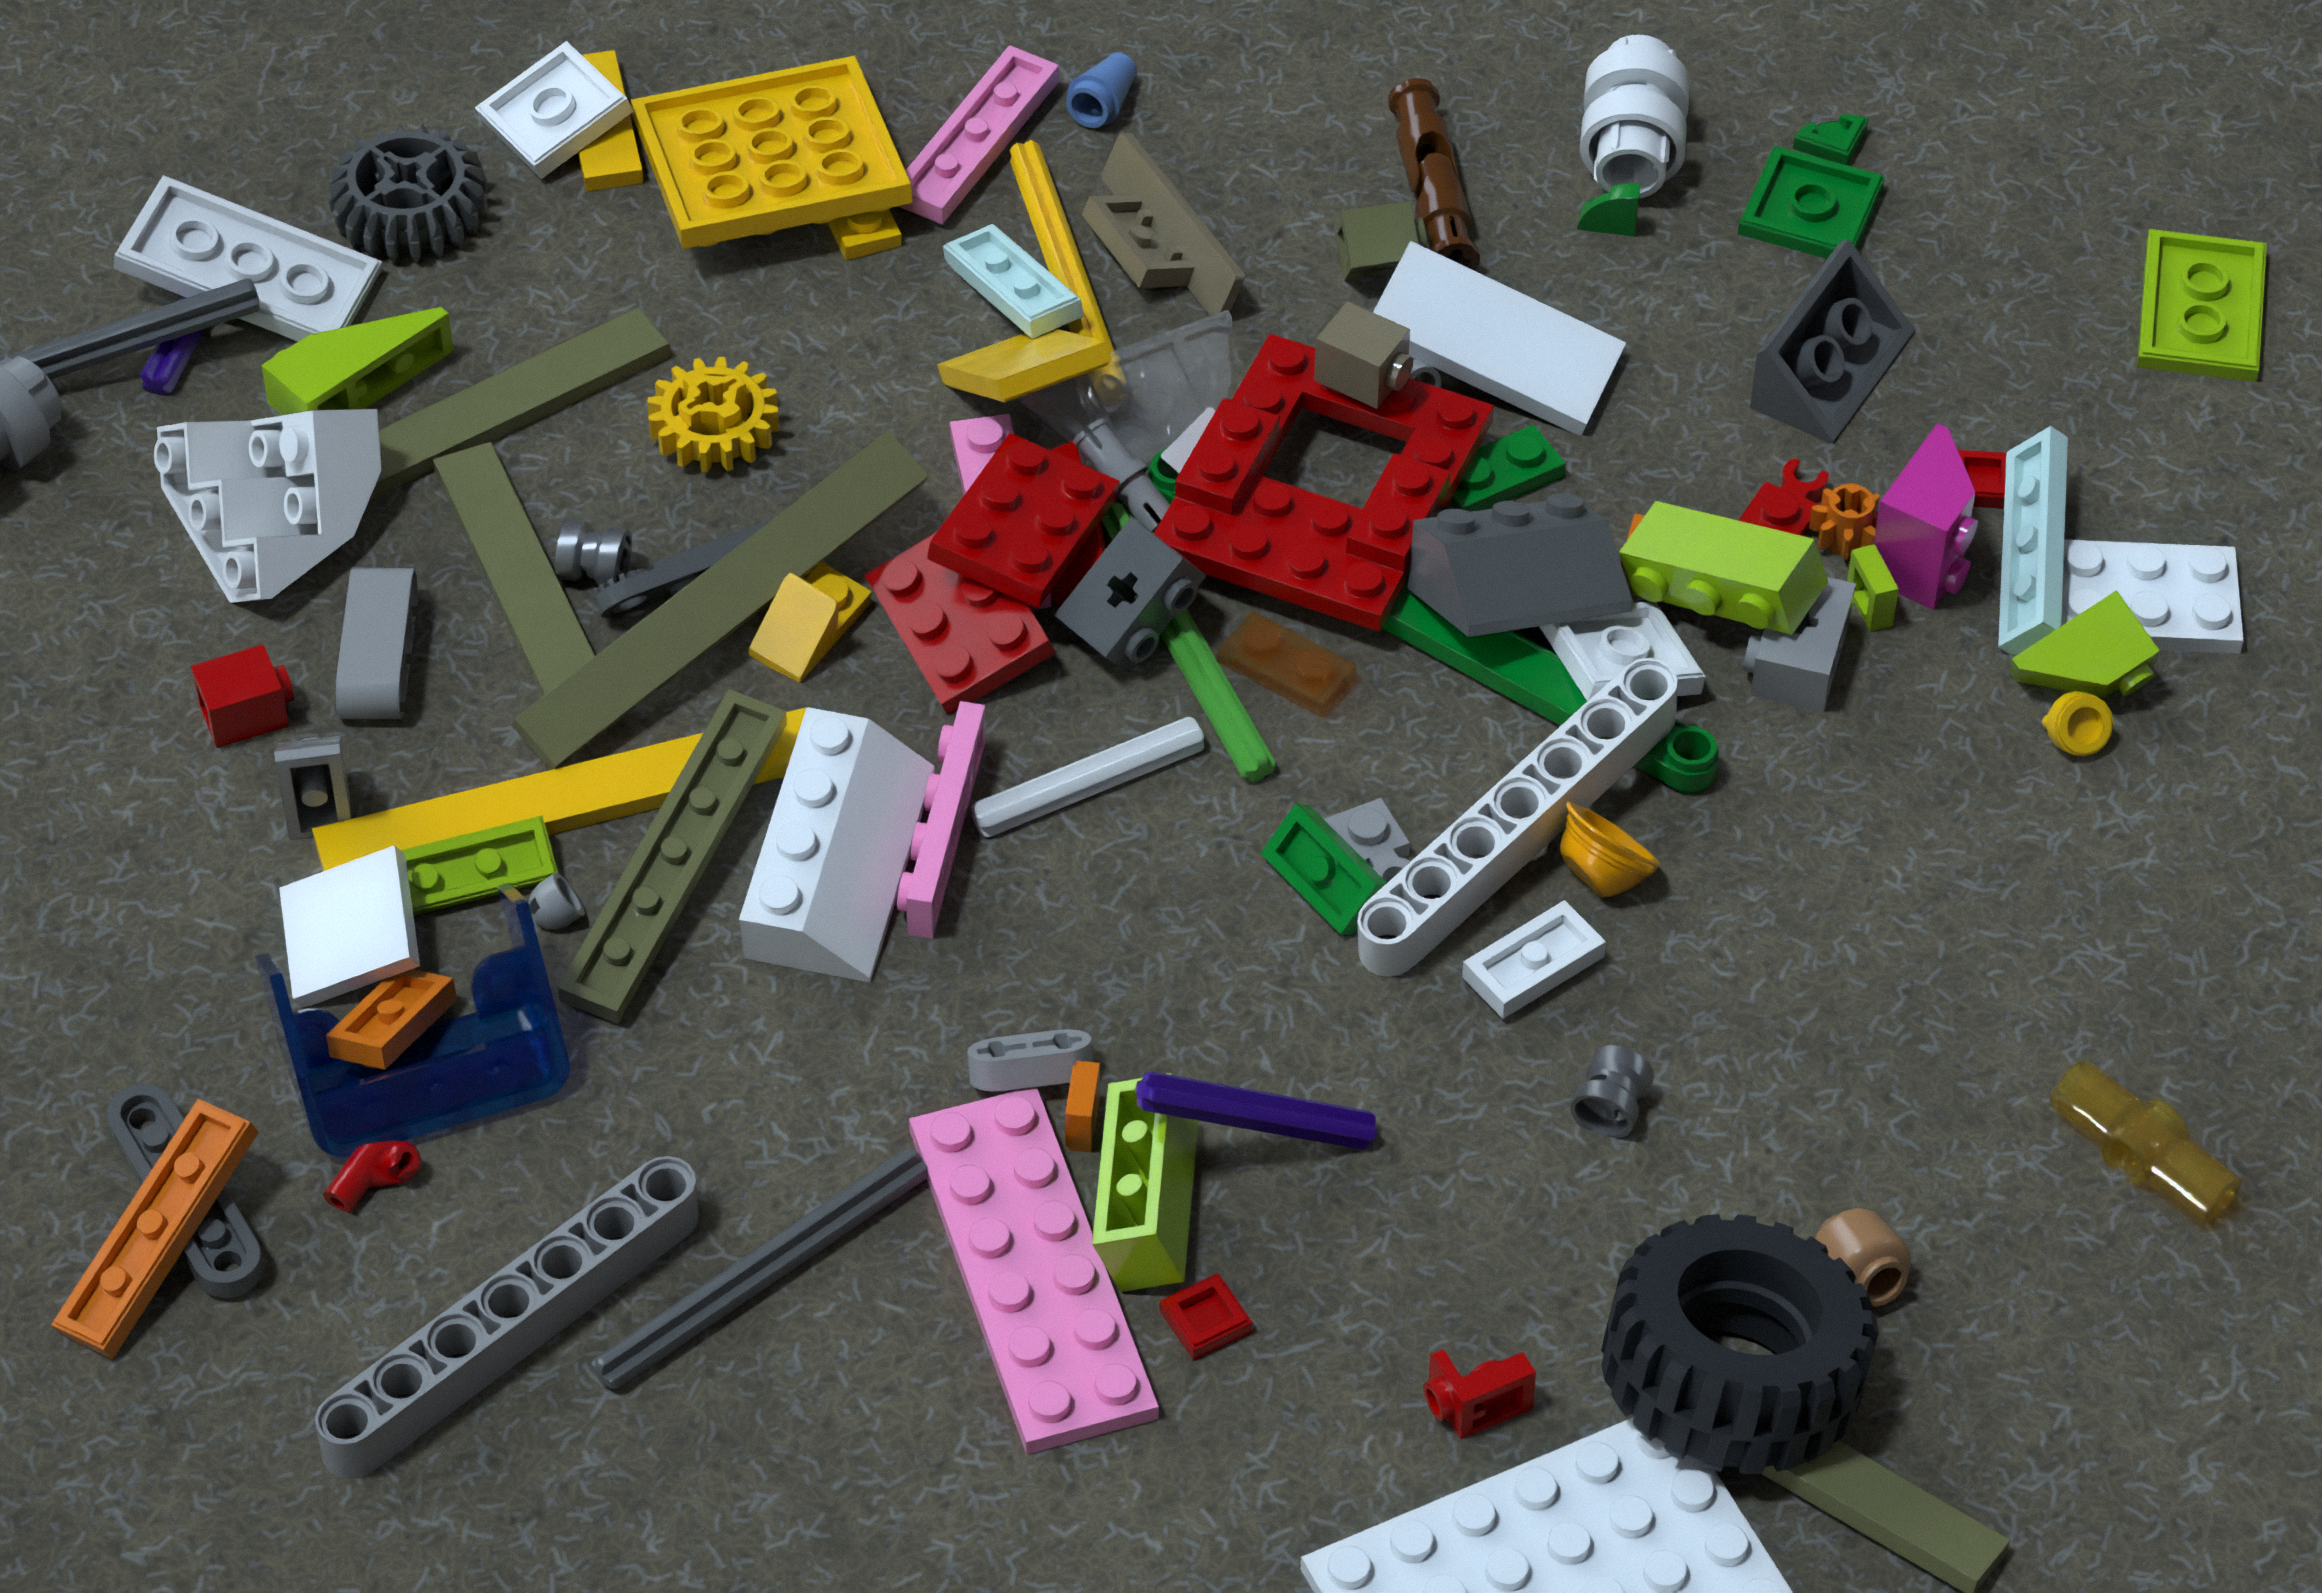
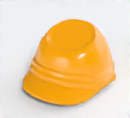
(1603, 853)

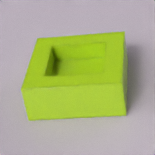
(1875, 588)

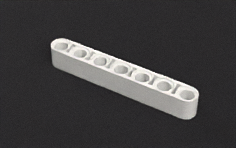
(1509, 841)

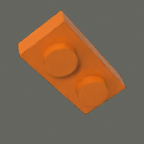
(391, 1018)

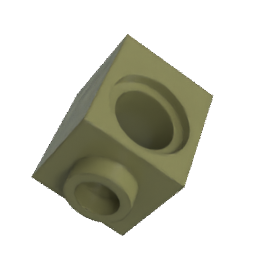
(1375, 239)

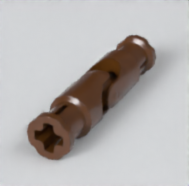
(1432, 170)

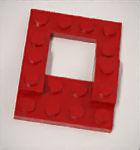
(1298, 541)

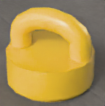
(2079, 723)

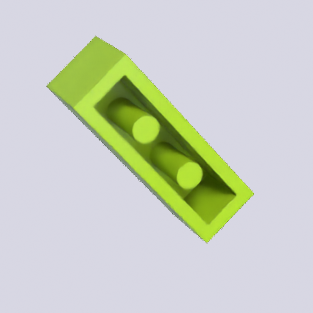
(1723, 567)
(1143, 1192)

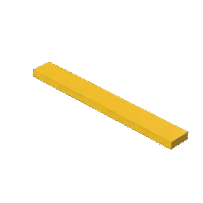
(564, 796)

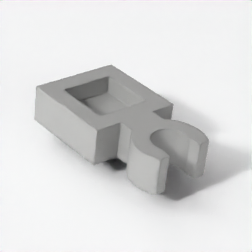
(1374, 836)

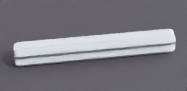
(1087, 777)

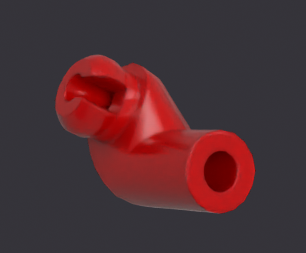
(372, 1167)

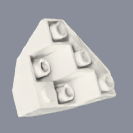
(269, 492)

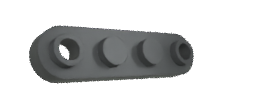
(223, 1233)

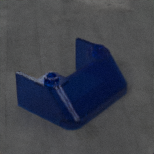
(450, 1074)

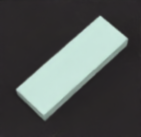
(1013, 281)

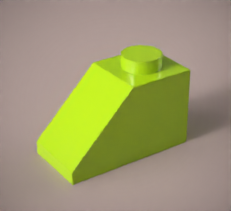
(2092, 653)

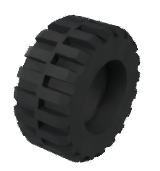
(1729, 1402)

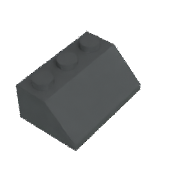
(1518, 565)

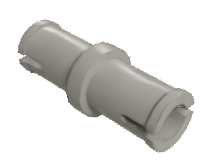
(1113, 459)

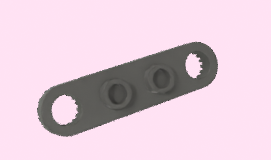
(666, 575)

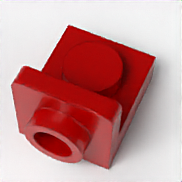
(1483, 1397)

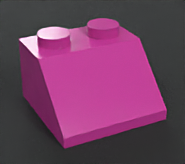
(1928, 522)

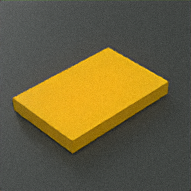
(1025, 364)

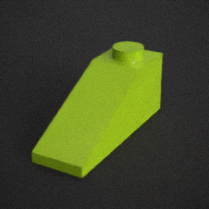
(356, 362)

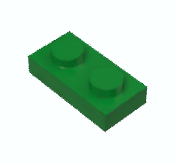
(1508, 470)
(1322, 867)

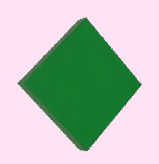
(1810, 203)

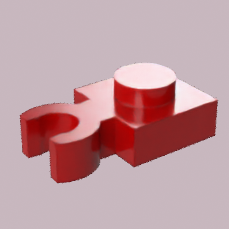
(1788, 506)

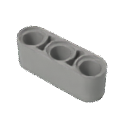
(374, 643)

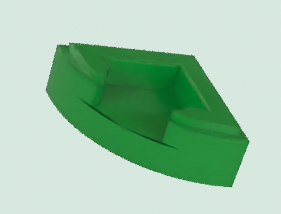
(1832, 139)
(1612, 212)

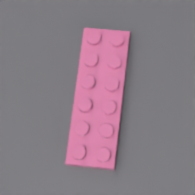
(1033, 1270)

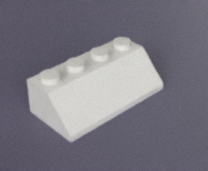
(835, 848)

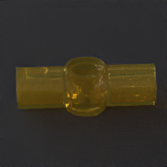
(2145, 1141)

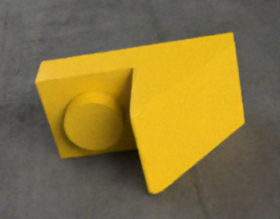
(807, 620)

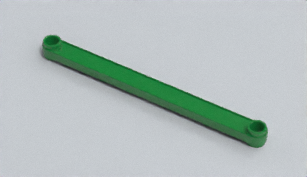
(1522, 671)

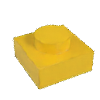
(865, 233)

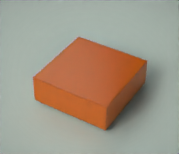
(1082, 1106)

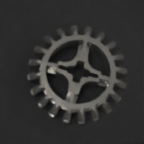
(408, 204)

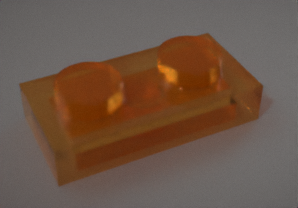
(1286, 663)

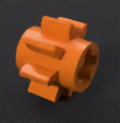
(1845, 518)

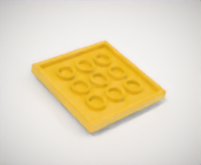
(770, 152)

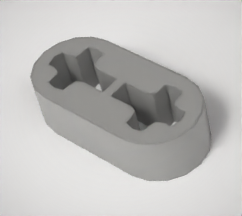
(1027, 1059)

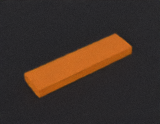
(155, 1228)

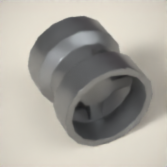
(591, 553)
(1615, 1082)

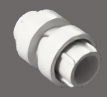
(1635, 114)

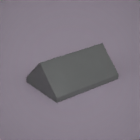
(1829, 347)

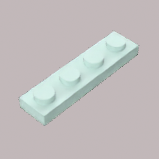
(2033, 540)

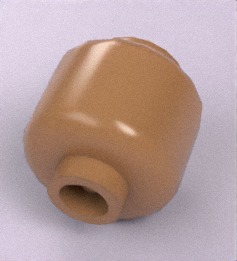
(1871, 1251)

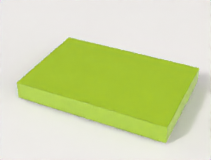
(2202, 305)

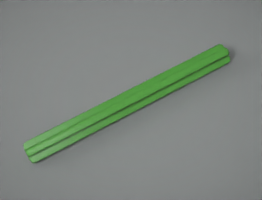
(1207, 680)

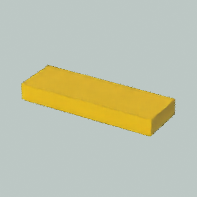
(613, 156)

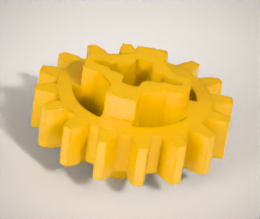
(713, 414)

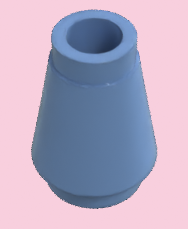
(1101, 91)

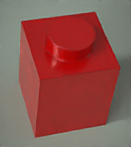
(242, 695)

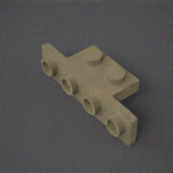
(1158, 232)

